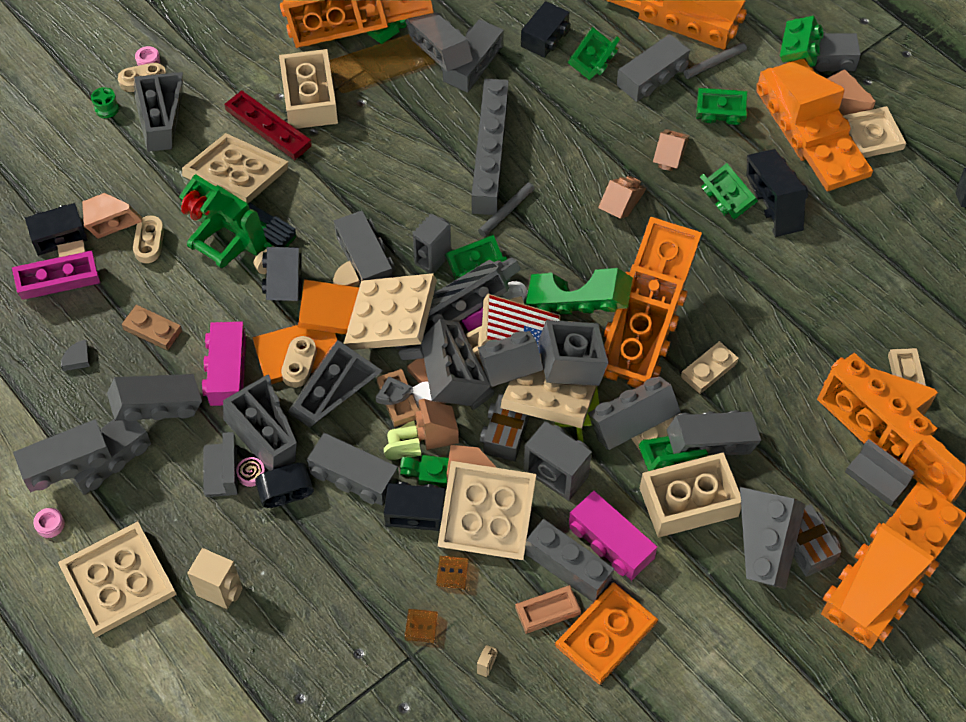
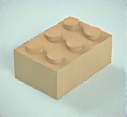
(308, 89)
(690, 494)

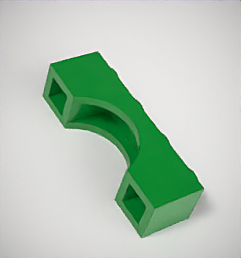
(604, 291)

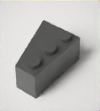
(158, 107)
(452, 365)
(333, 382)
(261, 424)
(769, 535)

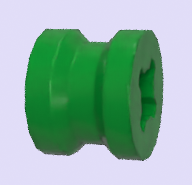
(104, 102)

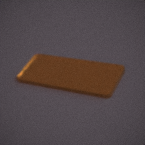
(378, 63)

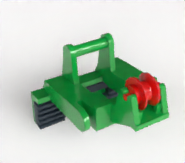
(219, 209)

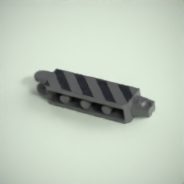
(468, 292)

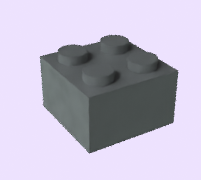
(572, 353)
(557, 460)

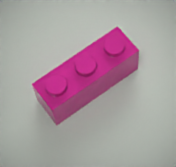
(56, 275)
(224, 361)
(612, 536)

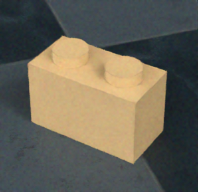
(215, 578)

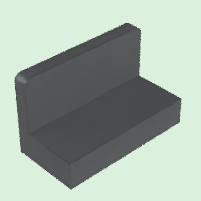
(220, 467)
(880, 473)

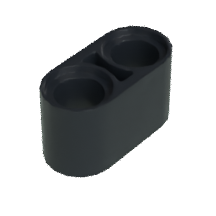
(284, 485)

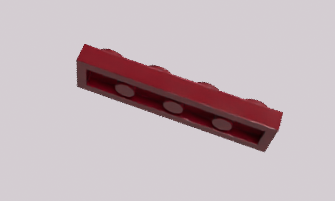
(268, 125)

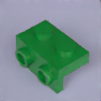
(802, 40)
(592, 53)
(721, 105)
(729, 190)
(473, 255)
(659, 453)

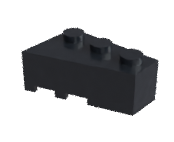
(779, 189)

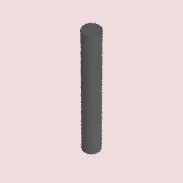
(715, 60)
(503, 212)

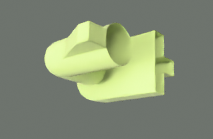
(408, 448)

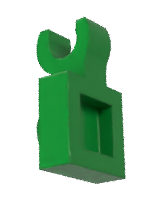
(385, 34)
(430, 470)

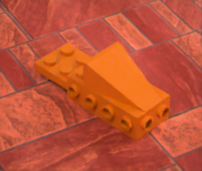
(332, 19)
(703, 20)
(810, 118)
(659, 276)
(894, 408)
(892, 566)

